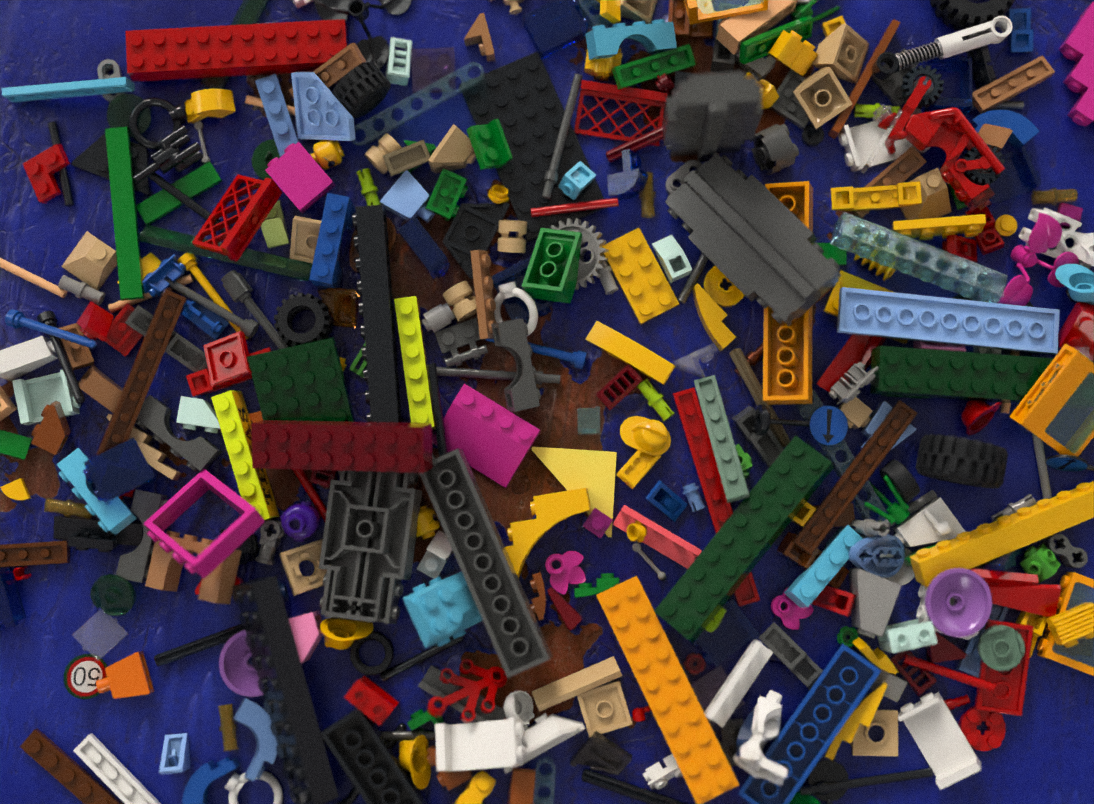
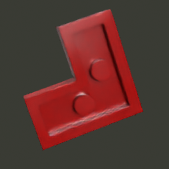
(41, 171)

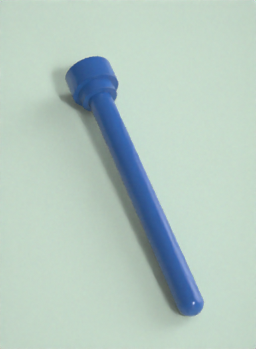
(18, 319)
(576, 358)

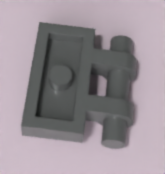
(459, 336)

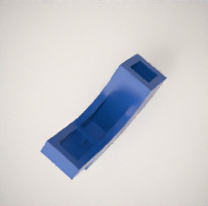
(1022, 127)
(198, 785)

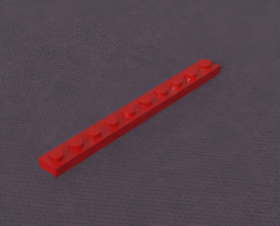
(709, 477)

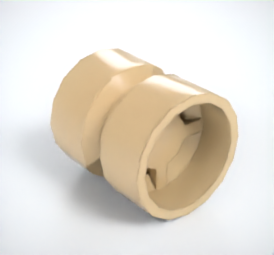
(375, 154)
(512, 244)
(462, 300)

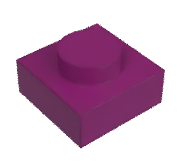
(1071, 211)
(597, 523)

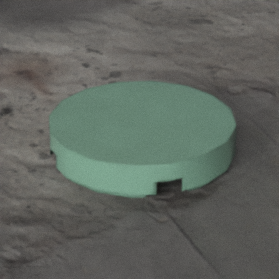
(1001, 647)

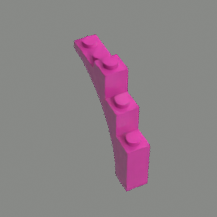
(1080, 48)

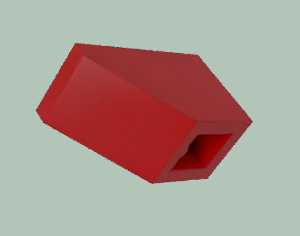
(95, 322)

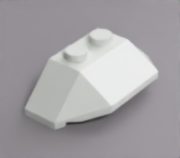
(545, 734)

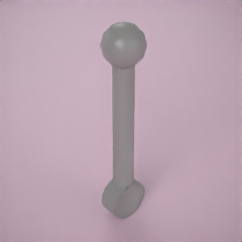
(199, 126)
(637, 548)

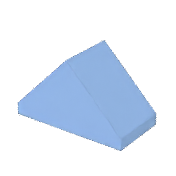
(175, 754)

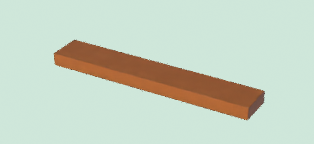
(864, 78)

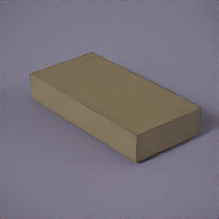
(407, 158)

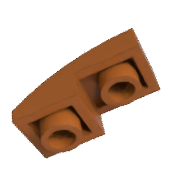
(538, 603)

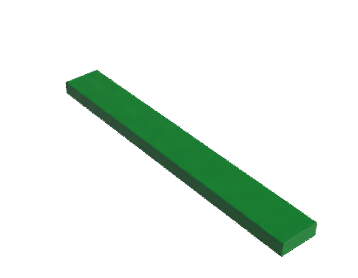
(124, 213)

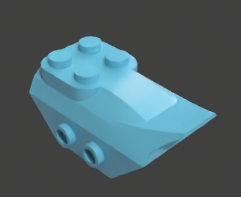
(442, 609)

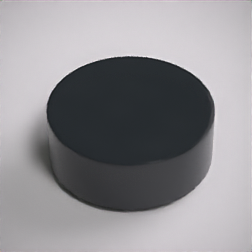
(812, 136)

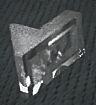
(690, 362)

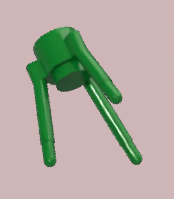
(803, 10)
(896, 512)

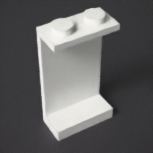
(862, 140)
(940, 739)
(479, 745)

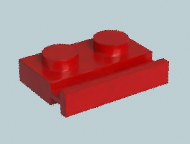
(121, 335)

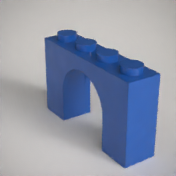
(335, 219)

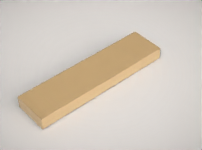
(576, 683)

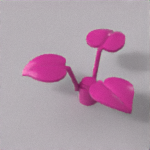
(1044, 235)

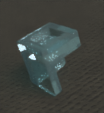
(588, 421)

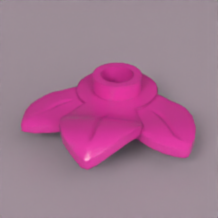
(567, 573)
(792, 613)

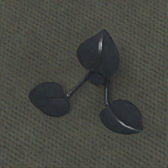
(372, 49)

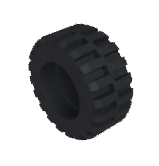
(969, 14)
(962, 461)

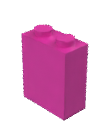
(299, 176)

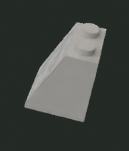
(872, 602)

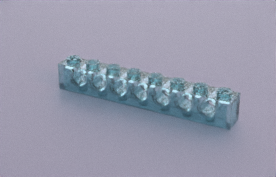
(918, 259)

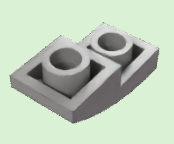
(895, 684)

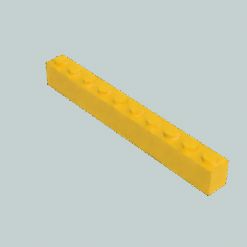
(1006, 533)

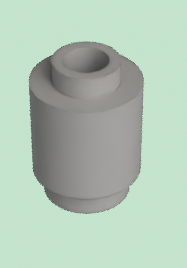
(438, 317)

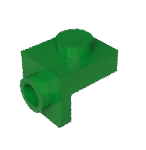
(420, 717)

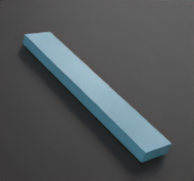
(68, 89)

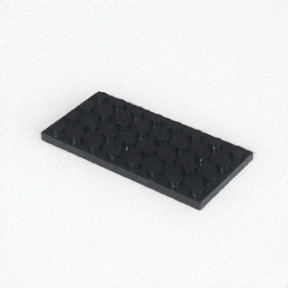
(531, 120)

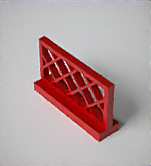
(628, 95)
(246, 223)

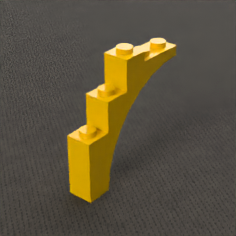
(549, 511)

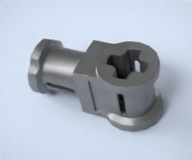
(269, 541)

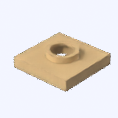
(291, 561)
(888, 746)

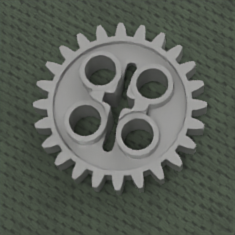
(586, 269)

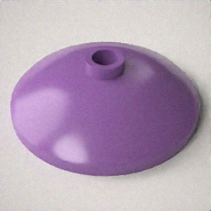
(970, 606)
(236, 670)

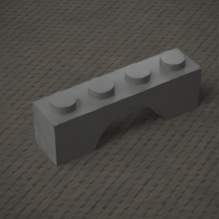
(522, 391)
(156, 416)
(136, 564)

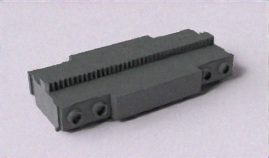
(711, 114)
(753, 239)
(368, 544)

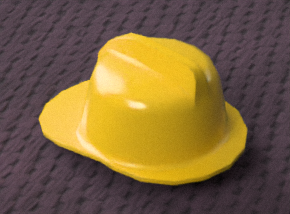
(645, 435)
(342, 632)
(414, 760)

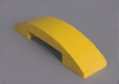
(876, 197)

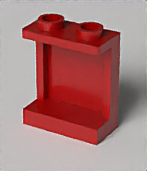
(371, 699)

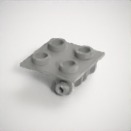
(858, 378)

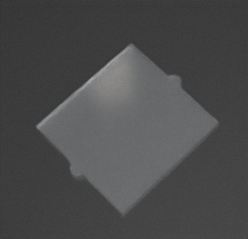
(99, 634)

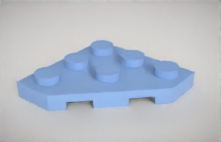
(319, 111)

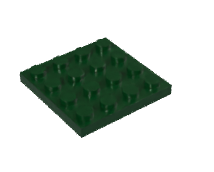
(302, 383)

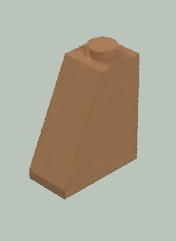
(100, 387)

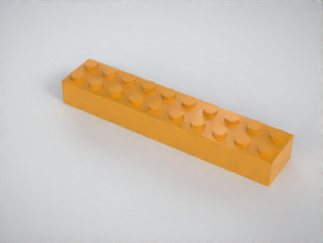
(785, 348)
(667, 690)

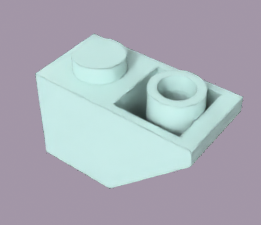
(672, 258)
(197, 413)

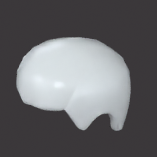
(519, 705)

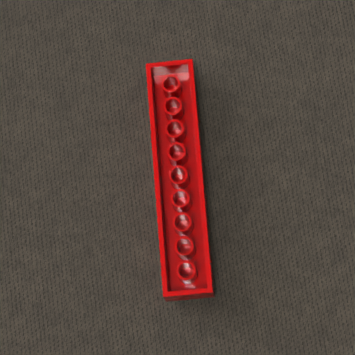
(233, 49)

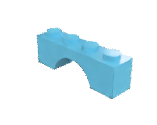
(655, 37)
(113, 516)
(818, 575)

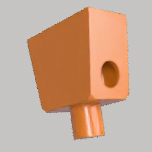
(127, 677)

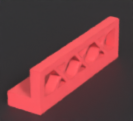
(659, 538)

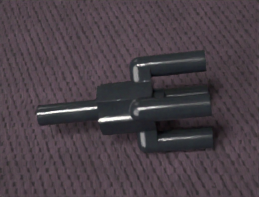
(170, 155)

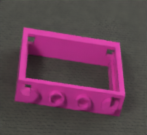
(224, 544)

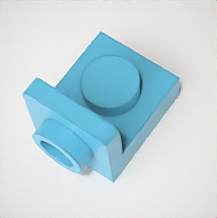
(576, 180)

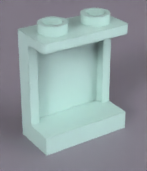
(36, 393)
(907, 636)

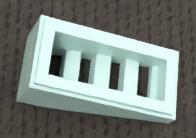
(395, 74)

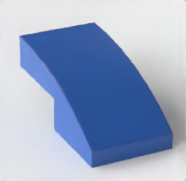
(1021, 35)

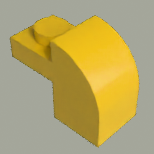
(209, 103)

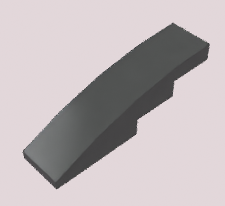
(177, 347)
(791, 655)

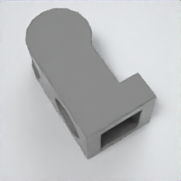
(758, 67)

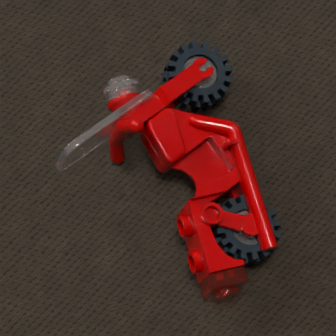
(941, 129)

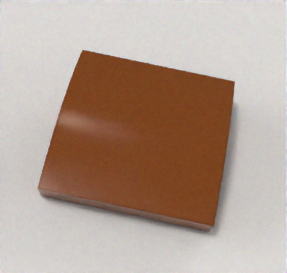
(681, 23)

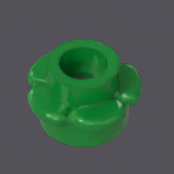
(844, 631)

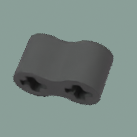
(1066, 550)

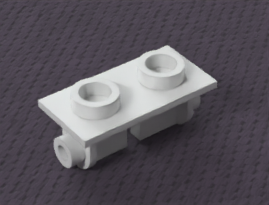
(659, 776)

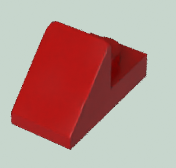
(961, 247)
(835, 600)

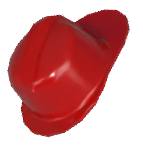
(978, 415)

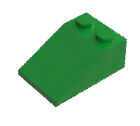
(553, 265)

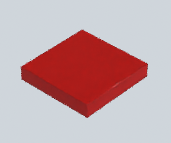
(227, 359)

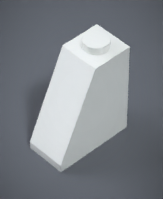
(26, 357)
(919, 529)

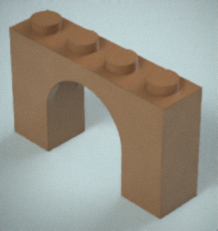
(166, 571)

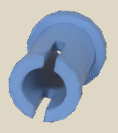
(693, 497)

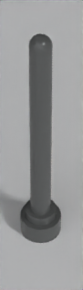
(249, 327)

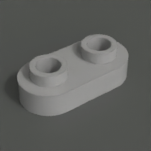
(103, 69)
(680, 174)

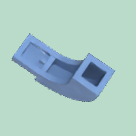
(259, 723)

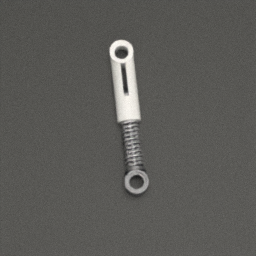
(944, 46)

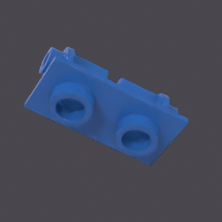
(156, 281)
(204, 319)

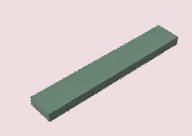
(721, 439)

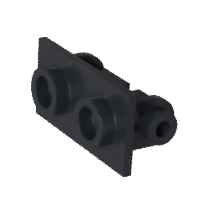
(981, 72)

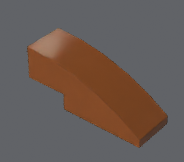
(804, 560)

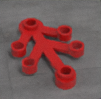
(470, 689)

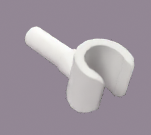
(940, 529)

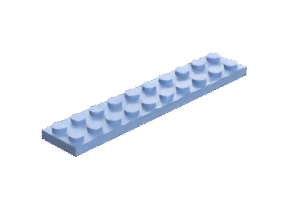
(948, 321)

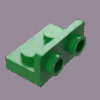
(489, 145)
(446, 194)

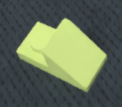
(274, 227)

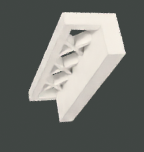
(738, 683)

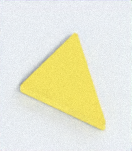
(584, 470)

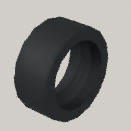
(901, 479)
(360, 666)

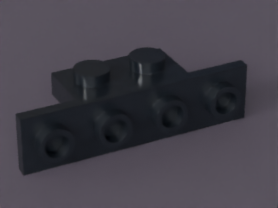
(88, 534)

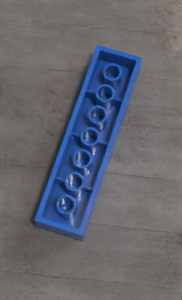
(813, 726)

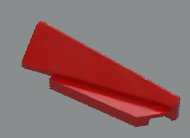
(855, 350)
(1021, 591)

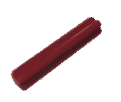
(635, 144)

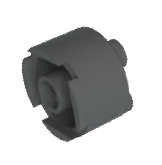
(774, 149)

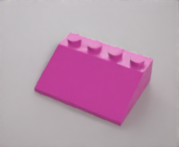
(488, 435)

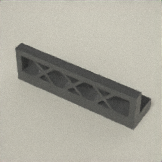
(432, 684)

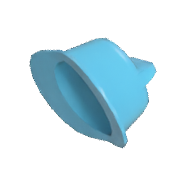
(1078, 281)

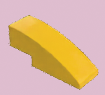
(711, 317)

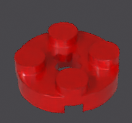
(991, 737)

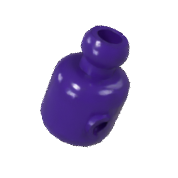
(300, 521)

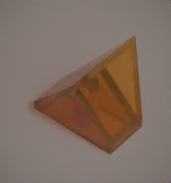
(342, 305)

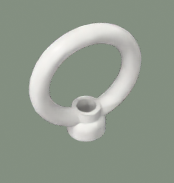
(509, 290)
(237, 781)

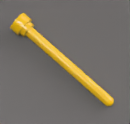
(190, 263)

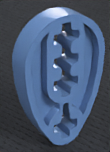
(882, 567)

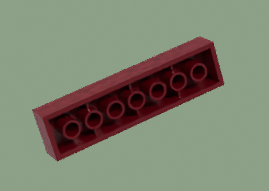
(342, 446)

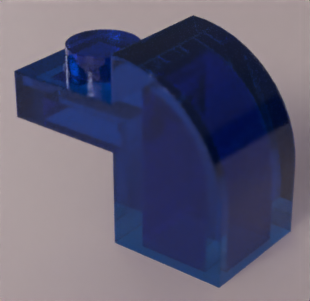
(630, 181)

